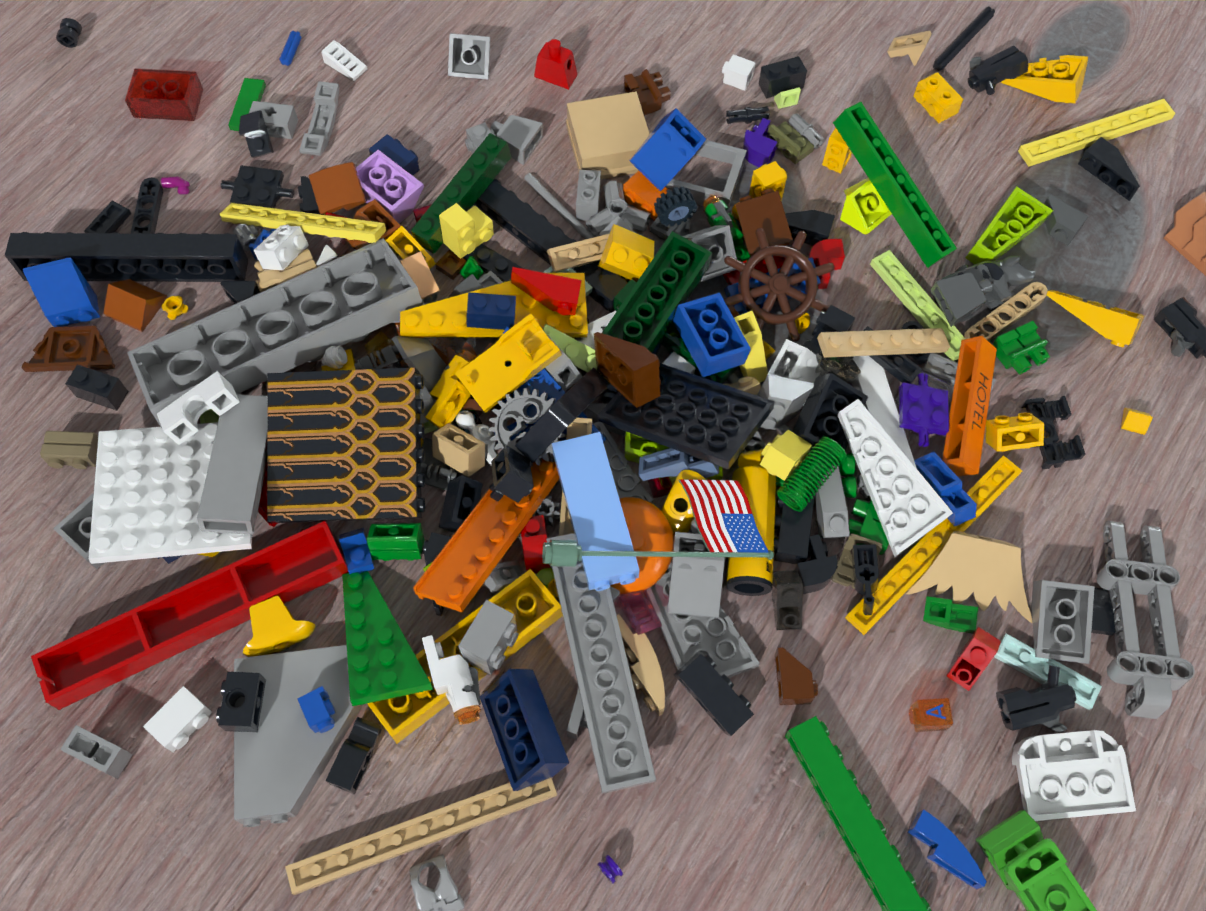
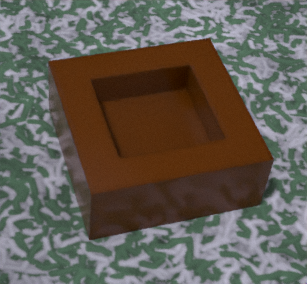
(450, 264)

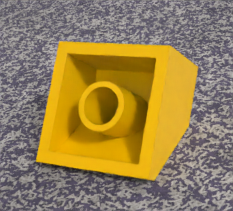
(627, 253)

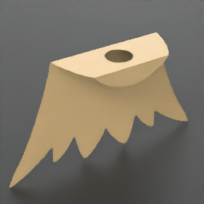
(978, 566)

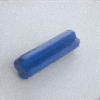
(290, 48)

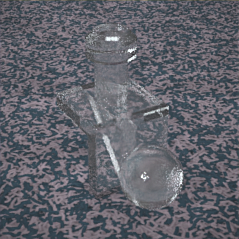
(455, 343)

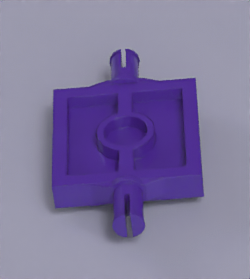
(923, 409)

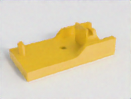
(525, 347)

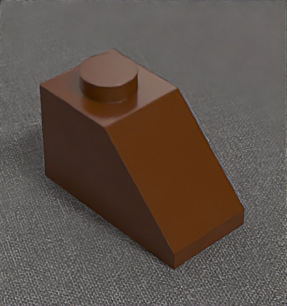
(793, 680)

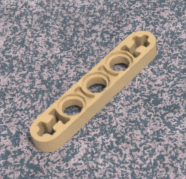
(1011, 309)

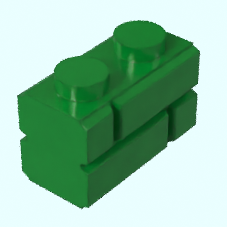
(396, 541)

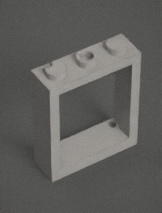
(721, 153)

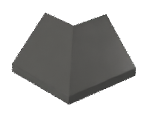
(421, 355)

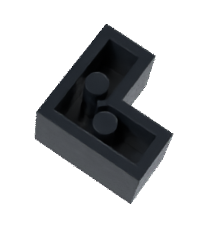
(830, 321)

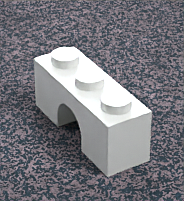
(181, 416)

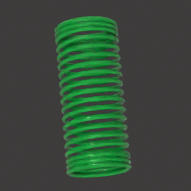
(837, 455)

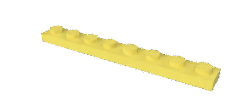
(1087, 134)
(309, 223)

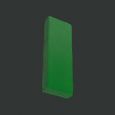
(250, 91)

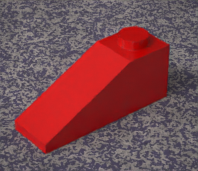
(553, 291)

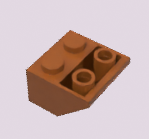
(374, 212)

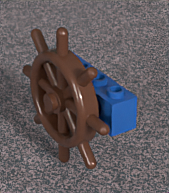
(776, 284)

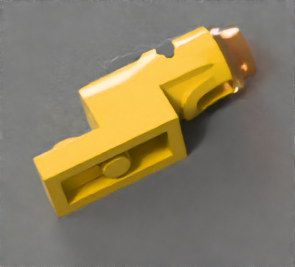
(449, 391)

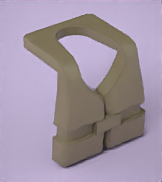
(844, 571)

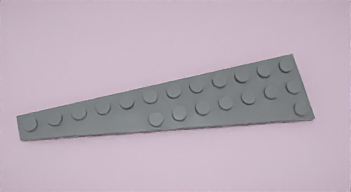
(682, 633)

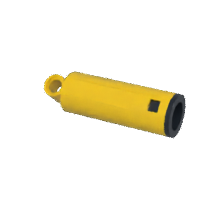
(750, 574)

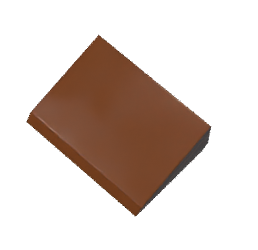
(132, 303)

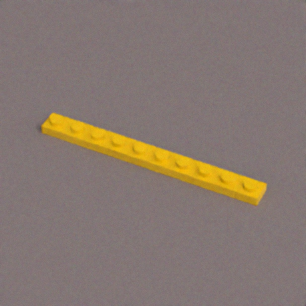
(926, 551)

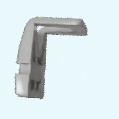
(444, 896)

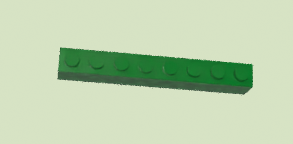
(894, 184)
(853, 819)

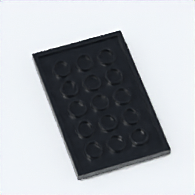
(693, 416)

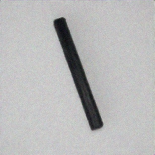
(963, 39)

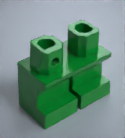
(1020, 345)
(870, 526)

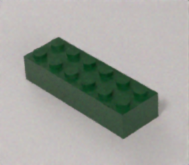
(659, 291)

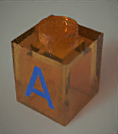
(931, 715)

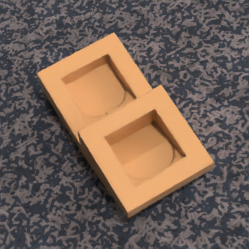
(420, 274)

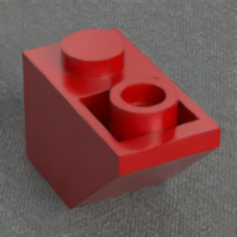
(974, 658)

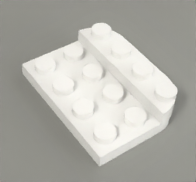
(1072, 775)

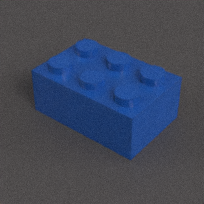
(711, 334)

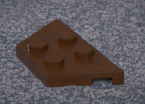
(68, 346)

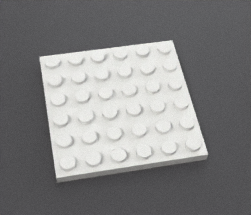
(152, 496)

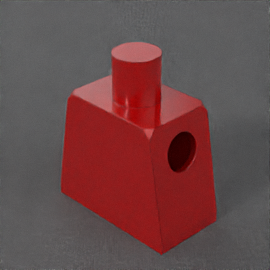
(556, 65)

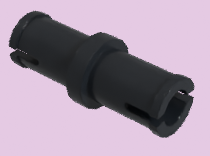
(747, 115)

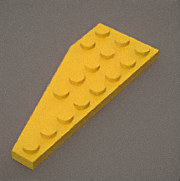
(449, 315)

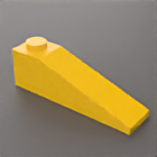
(1053, 79)
(1112, 323)

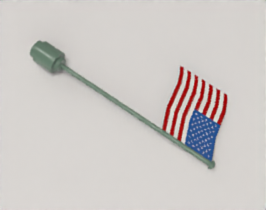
(720, 516)

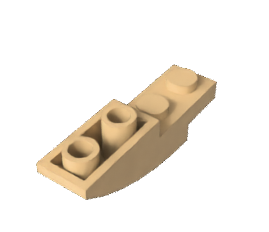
(646, 671)

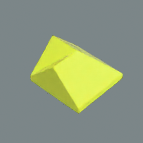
(864, 207)

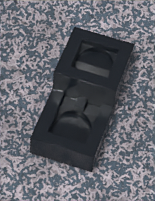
(1103, 615)

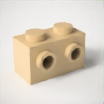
(458, 449)

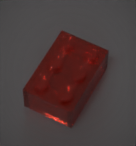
(164, 94)

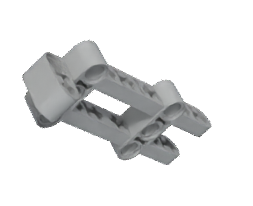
(1155, 579)

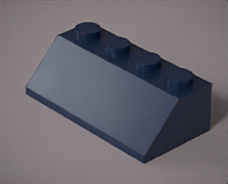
(523, 729)

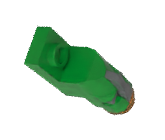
(719, 214)

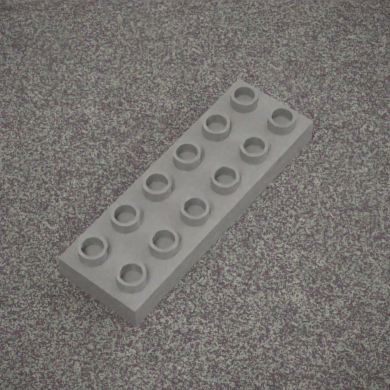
(279, 326)

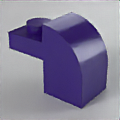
(759, 147)

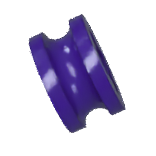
(610, 869)

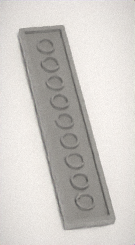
(603, 680)

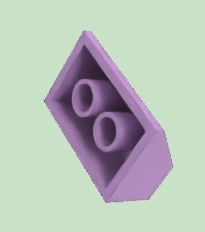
(389, 185)

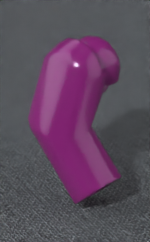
(176, 182)

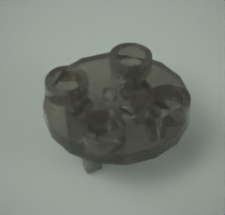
(842, 367)

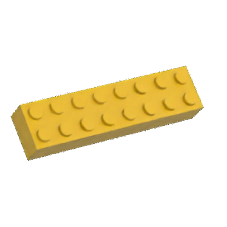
(533, 611)

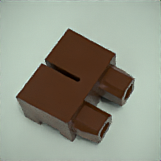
(647, 90)

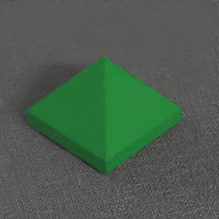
(471, 267)

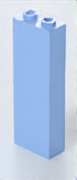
(595, 510)

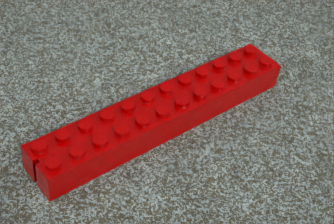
(186, 616)

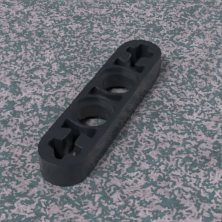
(147, 214)

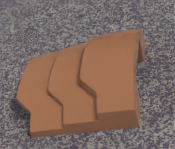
(1190, 232)

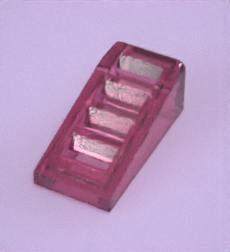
(636, 599)

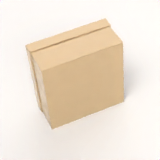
(607, 133)

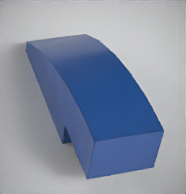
(948, 487)
(946, 849)

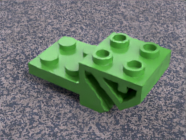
(1032, 866)

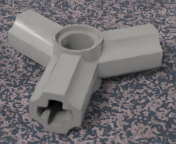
(616, 207)

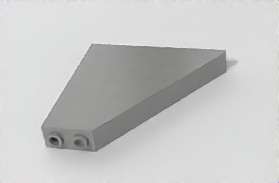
(285, 756)

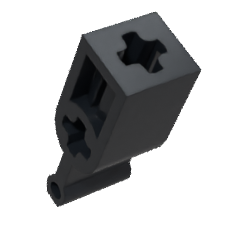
(865, 570)
(354, 756)

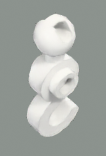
(467, 421)

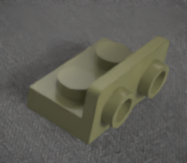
(790, 142)

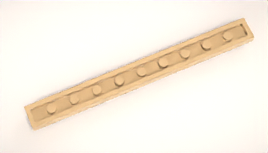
(414, 834)

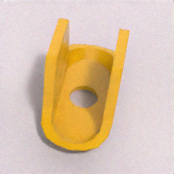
(680, 520)
(274, 628)

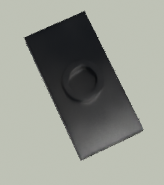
(109, 219)

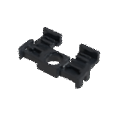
(1055, 452)

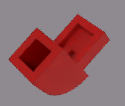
(827, 252)
(533, 537)

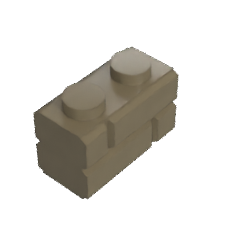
(70, 449)

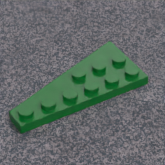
(377, 651)

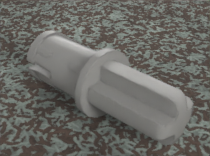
(806, 130)

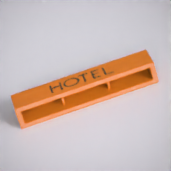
(969, 406)

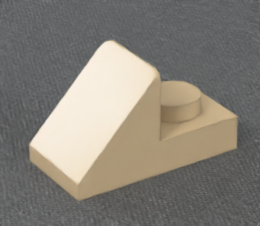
(909, 44)

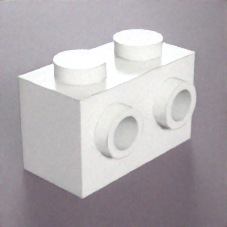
(281, 247)

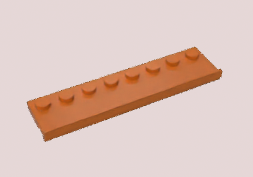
(482, 543)

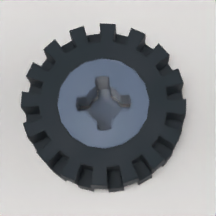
(675, 206)

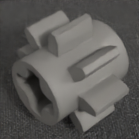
(246, 235)
(551, 509)

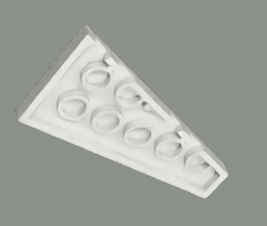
(897, 489)

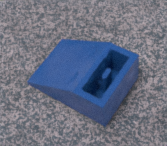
(667, 149)

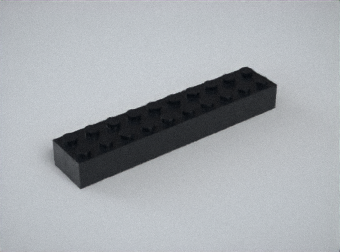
(134, 255)

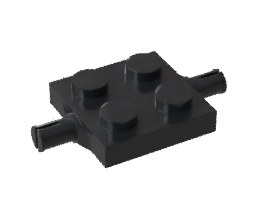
(257, 187)

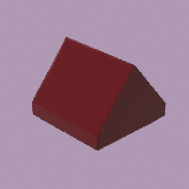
(660, 486)

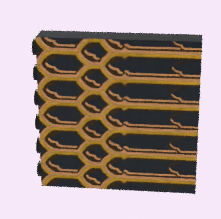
(345, 445)

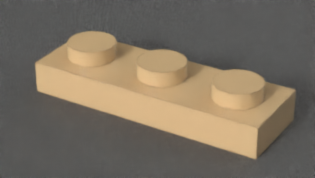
(577, 253)

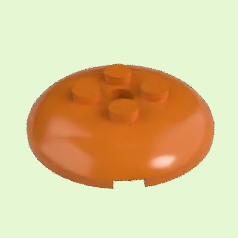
(648, 532)

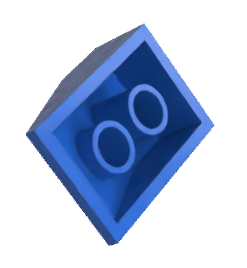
(63, 292)

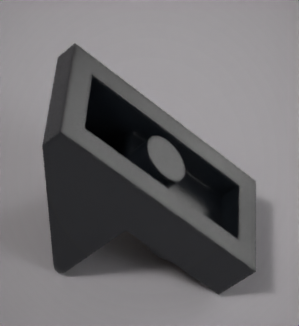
(254, 130)

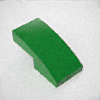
(951, 616)

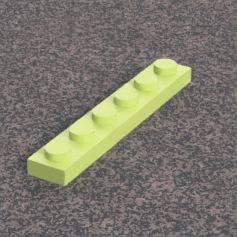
(916, 299)

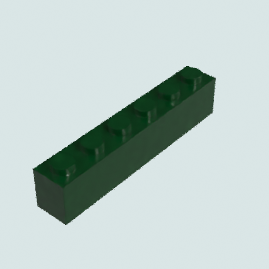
(463, 189)

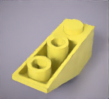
(756, 362)

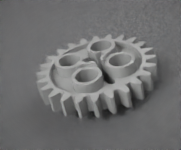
(517, 408)

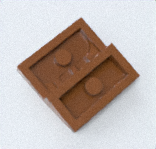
(337, 188)

